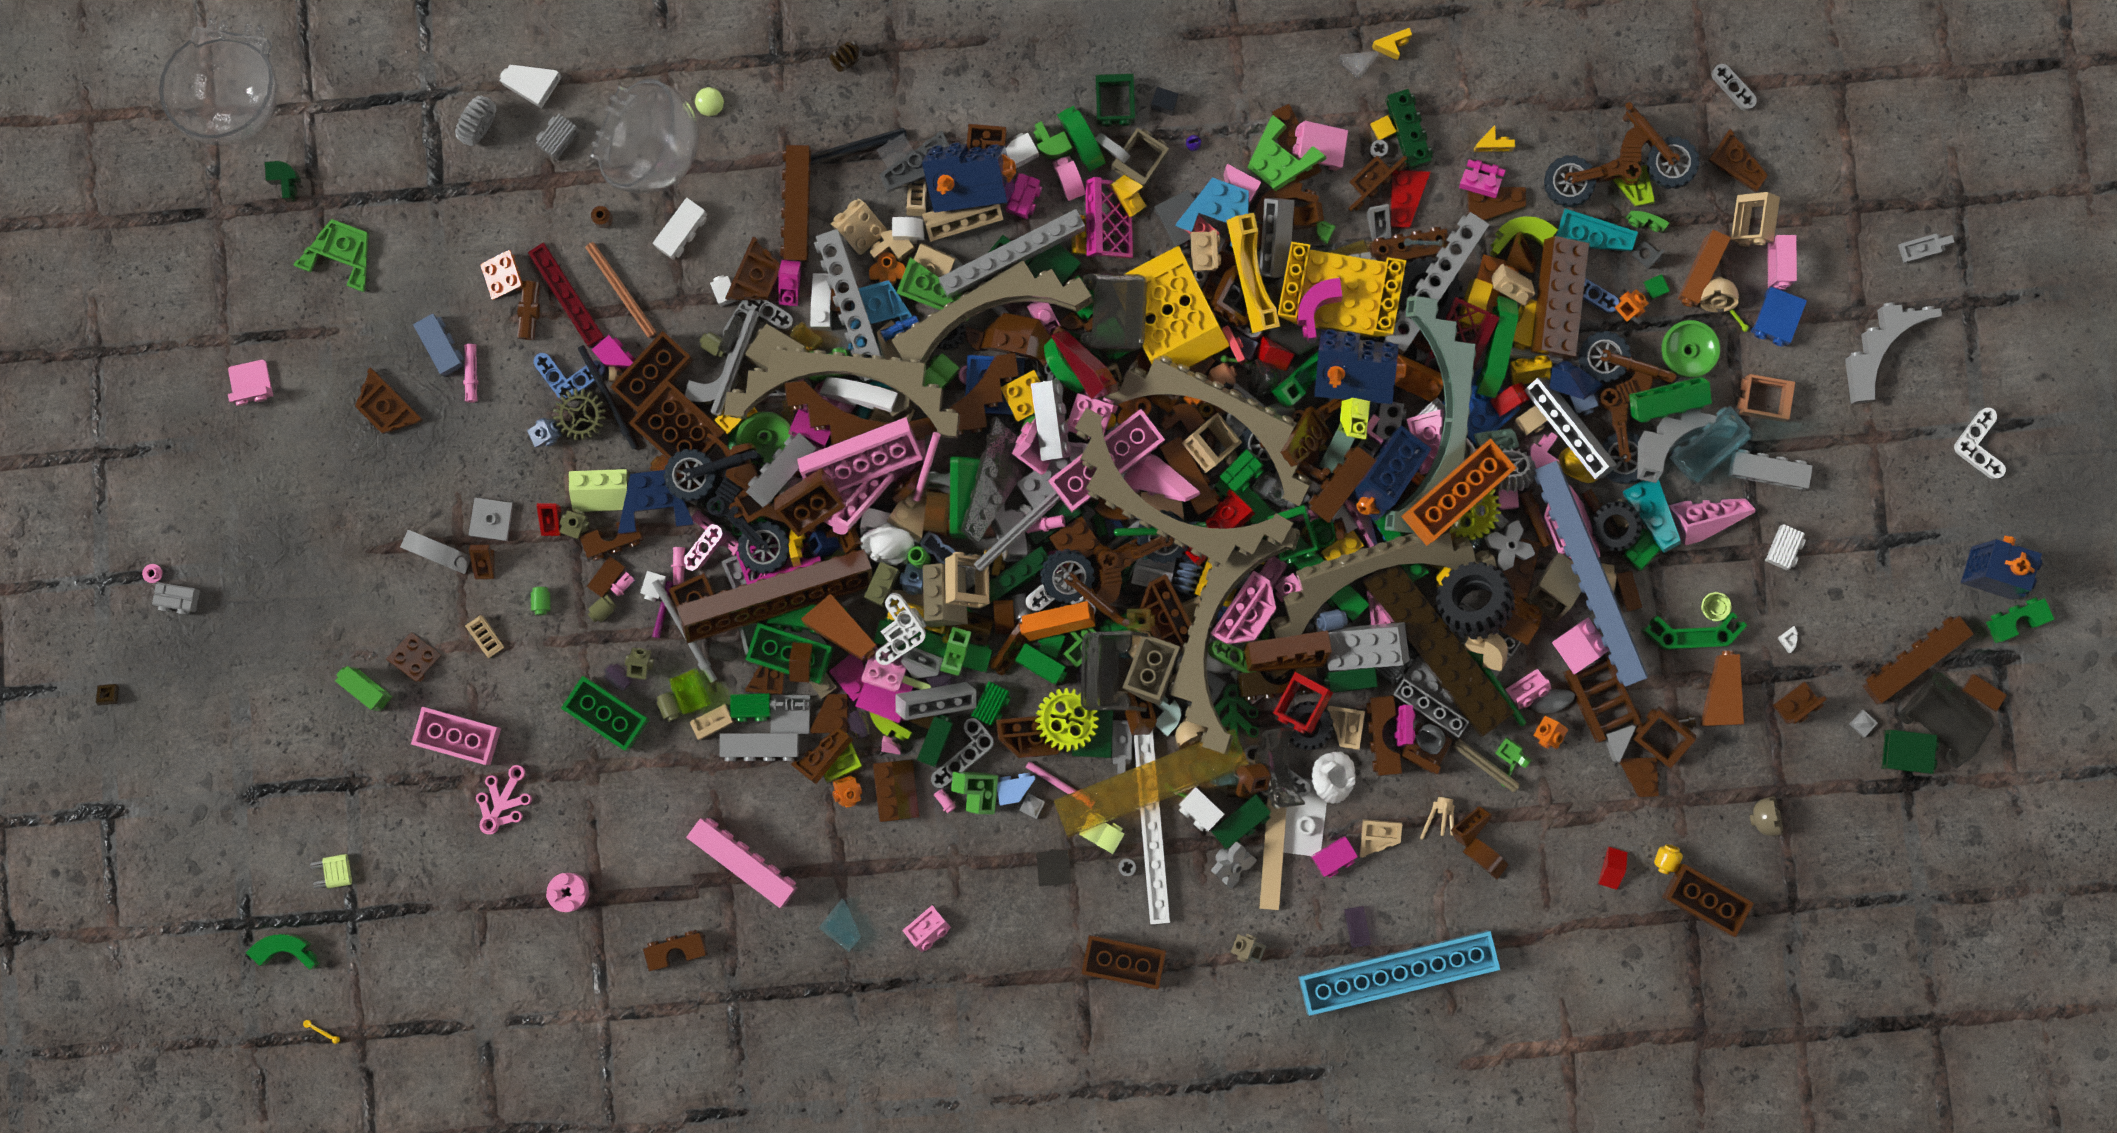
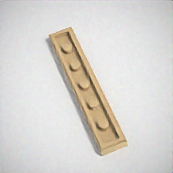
(1273, 858)

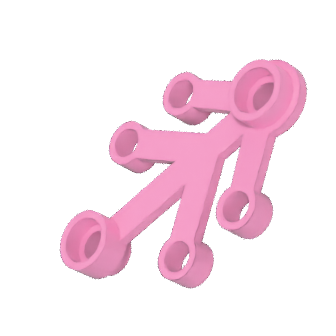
(500, 802)

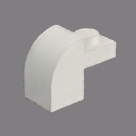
(907, 229)

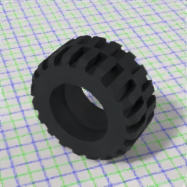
(1417, 270)
(1468, 579)

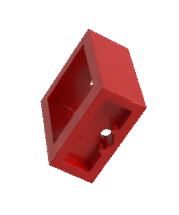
(1288, 696)

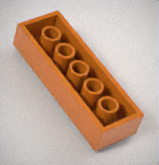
(1458, 492)

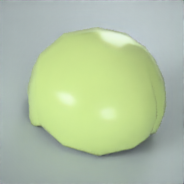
(709, 101)
(1716, 606)

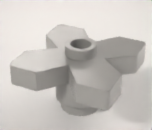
(1509, 546)
(1231, 863)

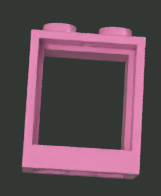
(1782, 262)

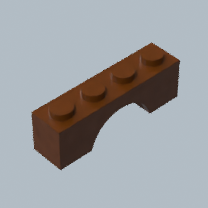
(1380, 711)

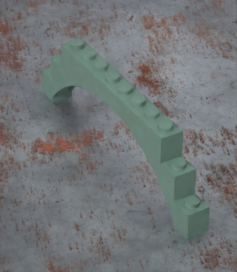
(1456, 368)

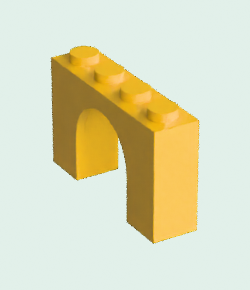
(1478, 295)

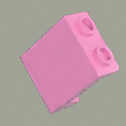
(1326, 139)

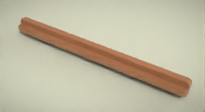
(621, 290)

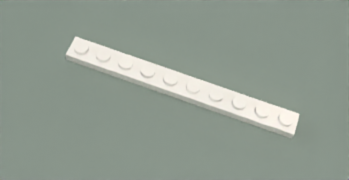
(1152, 841)

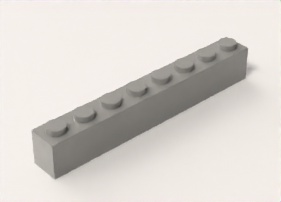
(1014, 251)

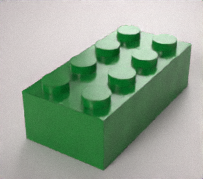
(773, 648)
(605, 713)

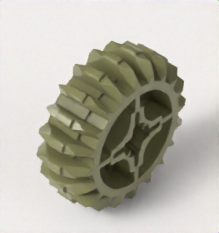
(563, 406)

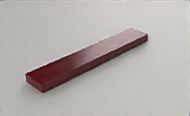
(566, 295)

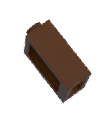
(1223, 309)
(1682, 746)

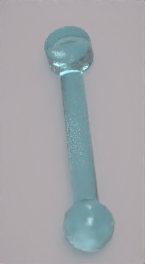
(1407, 242)

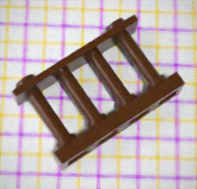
(1590, 712)

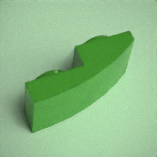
(1640, 218)

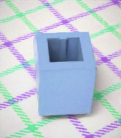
(1013, 790)

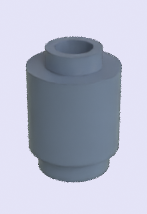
(1332, 620)

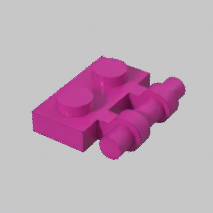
(1481, 183)
(1404, 725)

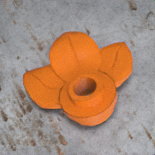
(887, 272)
(1131, 407)

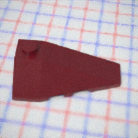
(1088, 369)

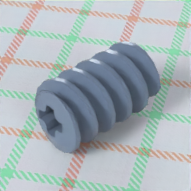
(1187, 576)

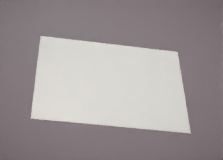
(1314, 808)

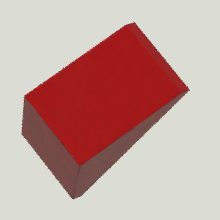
(1274, 353)
(1510, 399)
(549, 518)
(1613, 868)

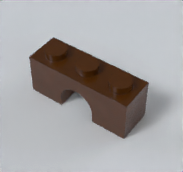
(596, 547)
(658, 954)

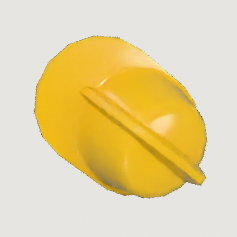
(1573, 466)

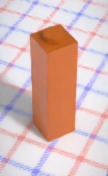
(1057, 621)

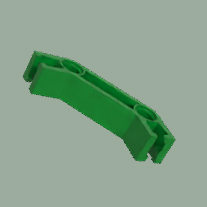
(1498, 348)
(1693, 637)

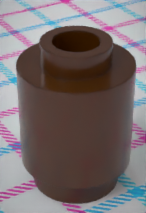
(603, 222)

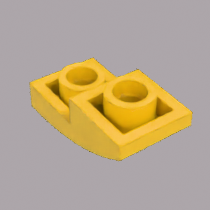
(795, 544)

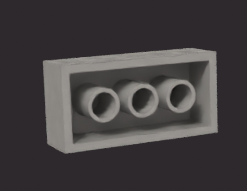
(1036, 486)
(1368, 646)

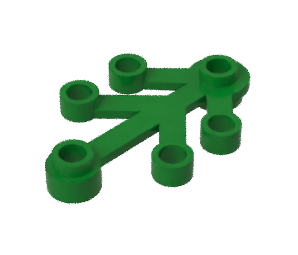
(1233, 716)

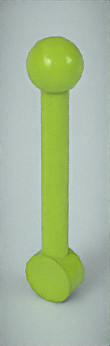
(1745, 328)

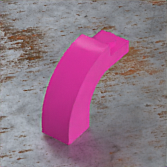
(1320, 294)

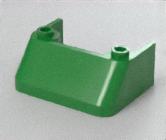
(962, 482)

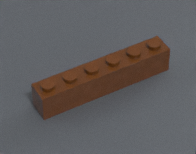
(796, 203)
(1917, 659)

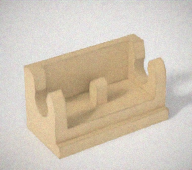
(712, 722)

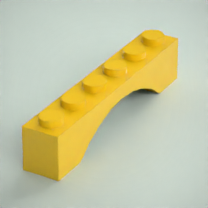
(1260, 308)

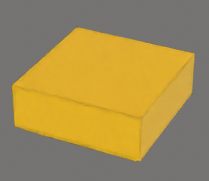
(1383, 128)

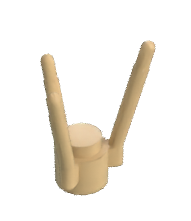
(1445, 807)

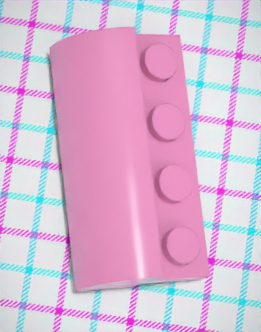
(857, 501)

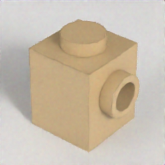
(1531, 421)

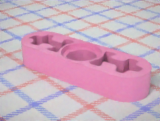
(713, 545)

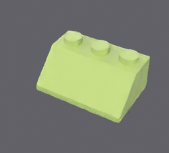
(598, 489)

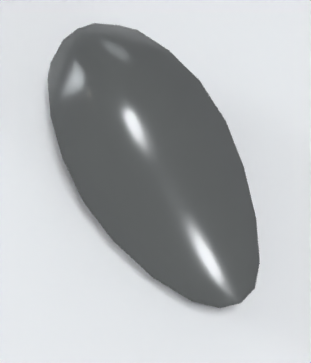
(1553, 701)

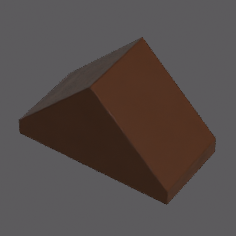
(1520, 255)
(800, 662)

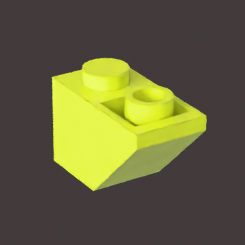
(1355, 417)

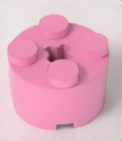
(557, 896)

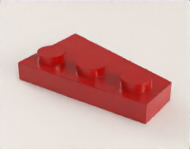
(1405, 196)

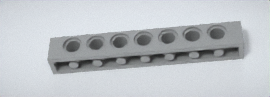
(1476, 228)
(833, 240)

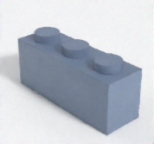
(439, 344)

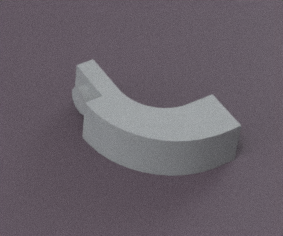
(706, 393)
(436, 551)

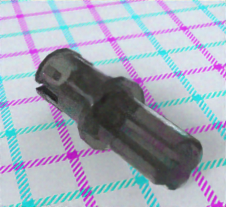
(730, 334)

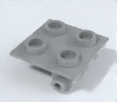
(790, 714)

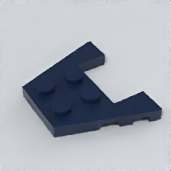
(649, 492)

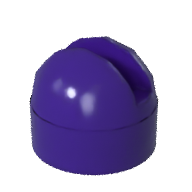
(1193, 146)

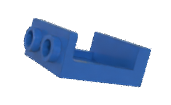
(1778, 317)

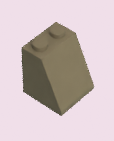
(1556, 588)

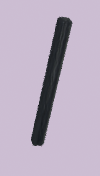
(856, 146)

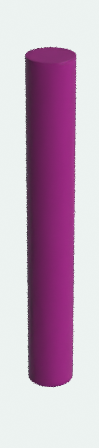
(661, 613)

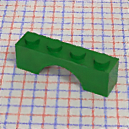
(1296, 384)

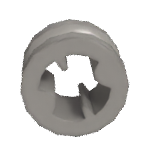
(1380, 143)
(1132, 869)

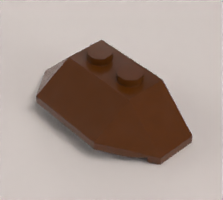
(1016, 335)
(1170, 617)
(1024, 739)

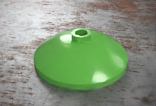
(1701, 342)
(770, 423)

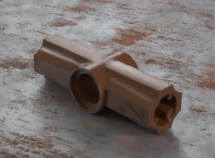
(528, 310)

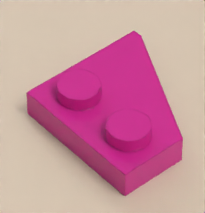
(849, 675)

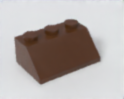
(809, 502)
(896, 790)

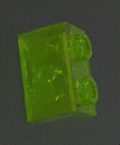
(689, 691)

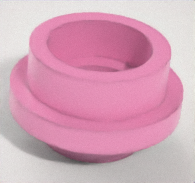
(157, 576)

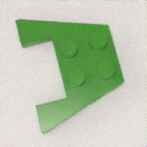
(1275, 164)
(343, 245)

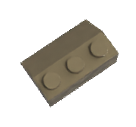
(936, 610)
(1152, 669)

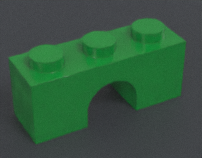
(2004, 625)

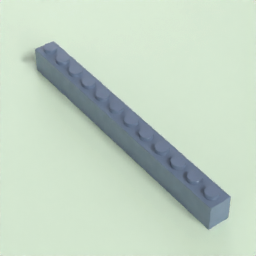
(1591, 573)

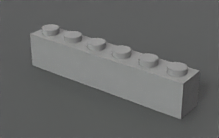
(1570, 428)

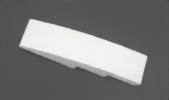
(858, 393)

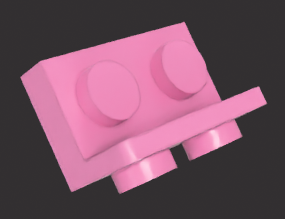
(926, 929)

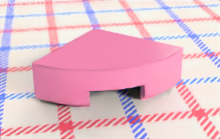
(890, 746)

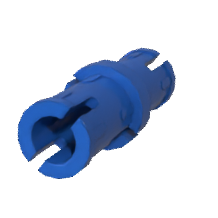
(902, 326)

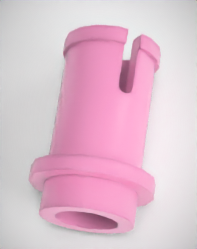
(622, 584)
(945, 800)

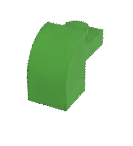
(1053, 147)
(956, 651)

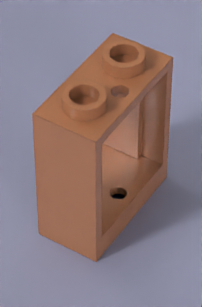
(1785, 400)

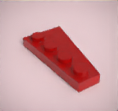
(1230, 514)

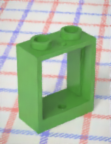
(363, 688)

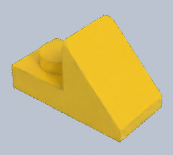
(1388, 44)
(1490, 144)
(1127, 194)

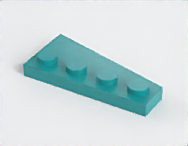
(1595, 232)
(1654, 511)

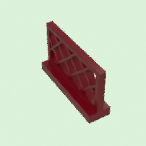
(1481, 335)

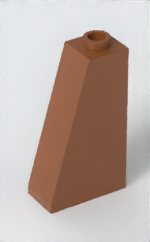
(1703, 268)
(839, 627)
(1724, 693)

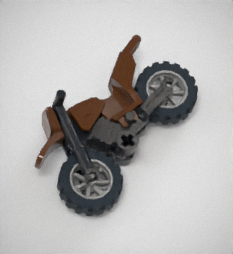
(733, 499)

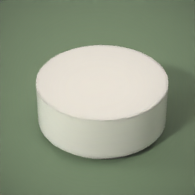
(1305, 825)

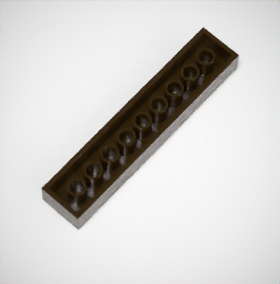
(1438, 649)

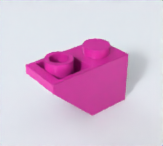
(789, 282)
(611, 354)

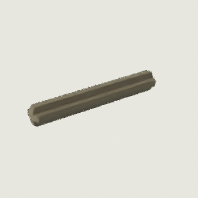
(1486, 765)

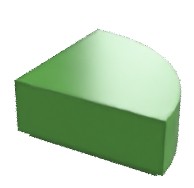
(1324, 231)

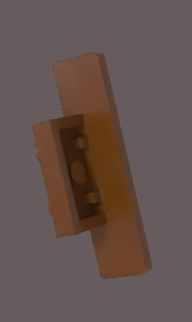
(1371, 177)

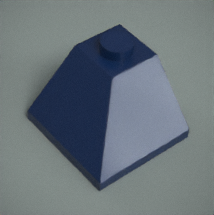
(1573, 381)

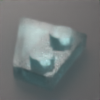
(841, 926)

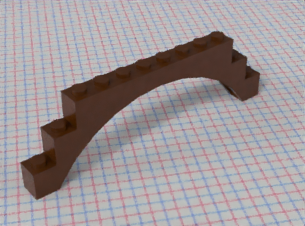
(846, 426)

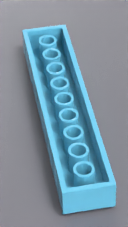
(1398, 972)

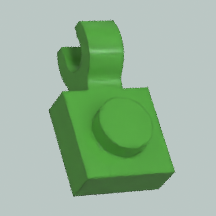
(1511, 751)

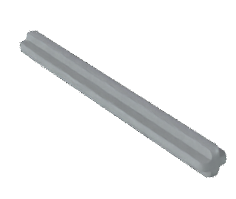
(735, 362)
(1017, 531)

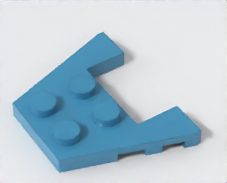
(1217, 201)
(880, 304)

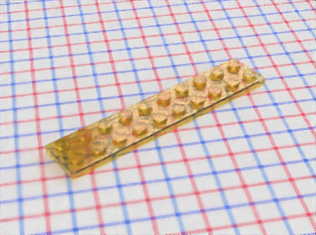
(1146, 785)

